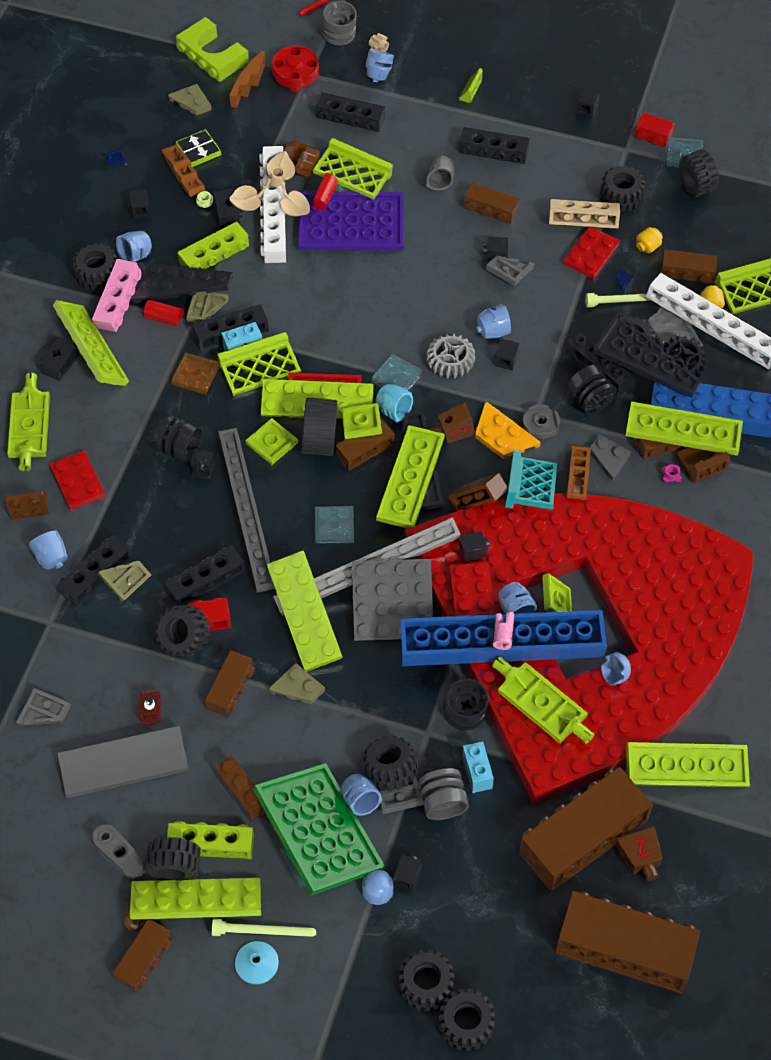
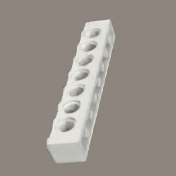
(274, 218)
(711, 319)

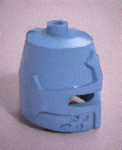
(378, 64)
(133, 246)
(494, 322)
(49, 550)
(516, 599)
(360, 794)

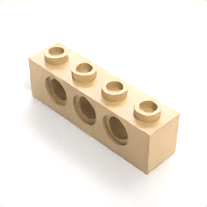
(584, 213)

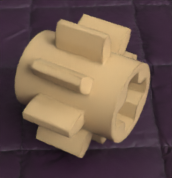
(378, 43)

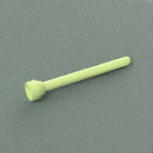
(592, 300)
(221, 927)

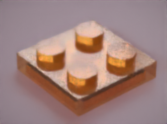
(195, 373)

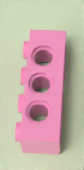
(109, 301)

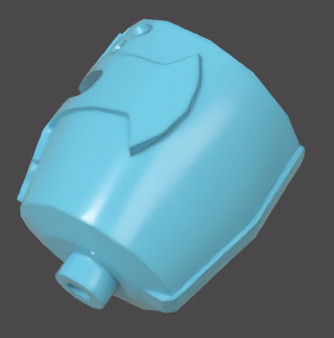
(394, 401)

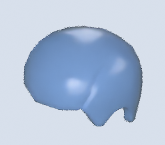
(616, 669)
(377, 887)

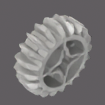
(448, 361)

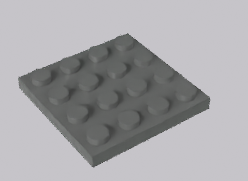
(388, 593)

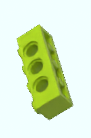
(214, 247)
(219, 847)

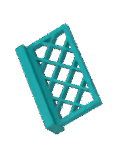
(517, 480)

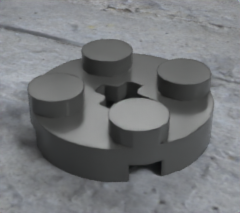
(545, 430)

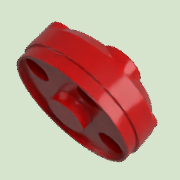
(295, 67)

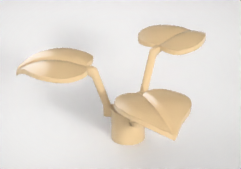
(279, 169)

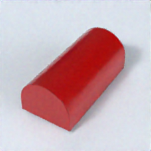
(325, 192)
(163, 312)

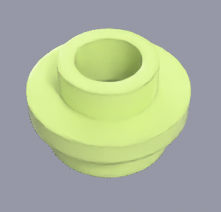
(204, 199)

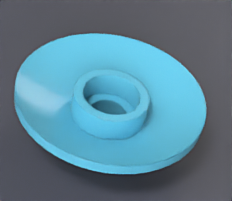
(256, 972)

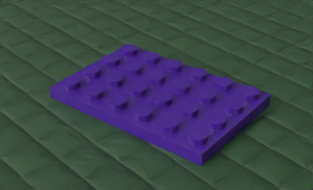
(354, 223)

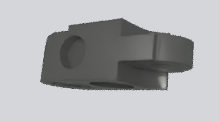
(130, 863)

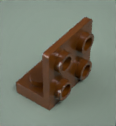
(703, 463)
(27, 505)

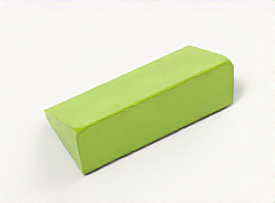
(471, 86)

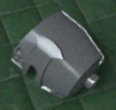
(441, 172)

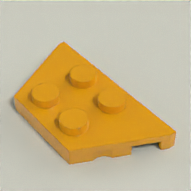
(502, 433)

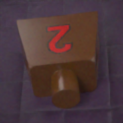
(455, 424)
(641, 852)

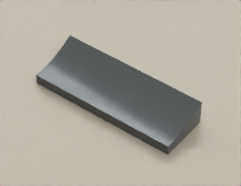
(123, 762)

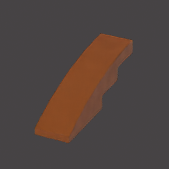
(249, 77)
(183, 170)
(578, 472)

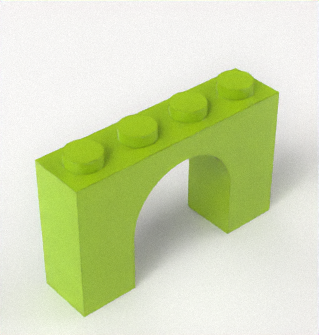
(216, 64)

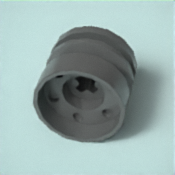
(339, 23)
(443, 794)

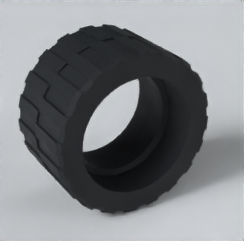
(319, 426)

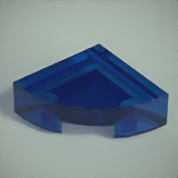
(116, 158)
(624, 279)

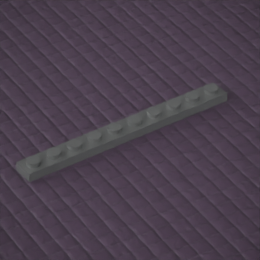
(246, 509)

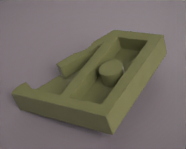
(191, 99)
(205, 305)
(125, 578)
(298, 685)

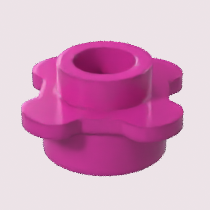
(673, 469)

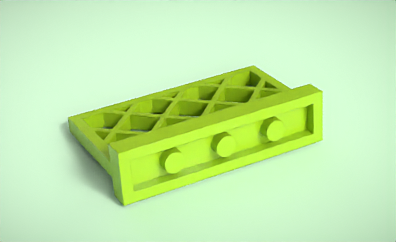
(358, 160)
(741, 274)
(253, 350)

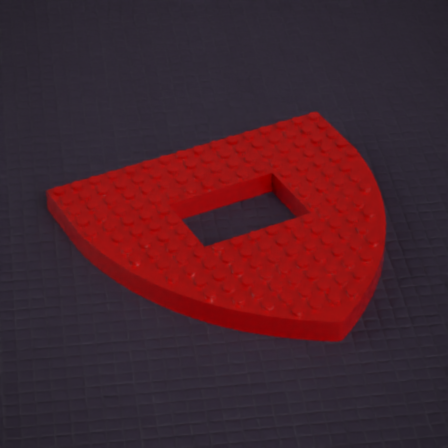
(669, 590)

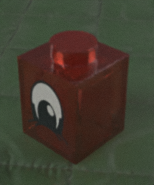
(150, 707)

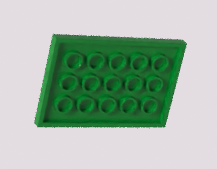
(318, 828)

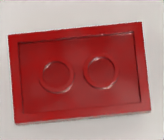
(591, 252)
(77, 480)
(472, 589)

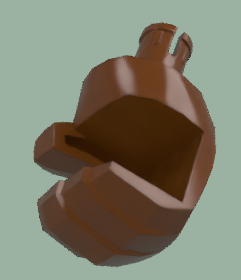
(303, 157)

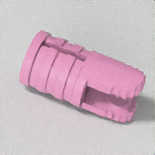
(503, 631)

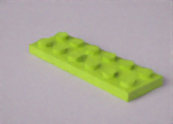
(90, 343)
(288, 397)
(684, 428)
(410, 477)
(304, 611)
(687, 764)
(195, 898)

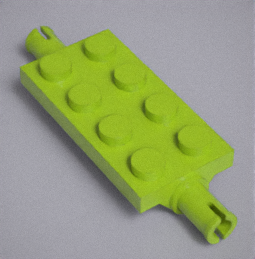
(28, 423)
(542, 702)

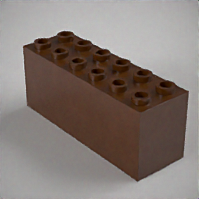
(584, 828)
(628, 941)

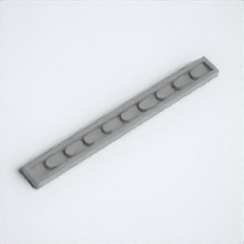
(401, 550)

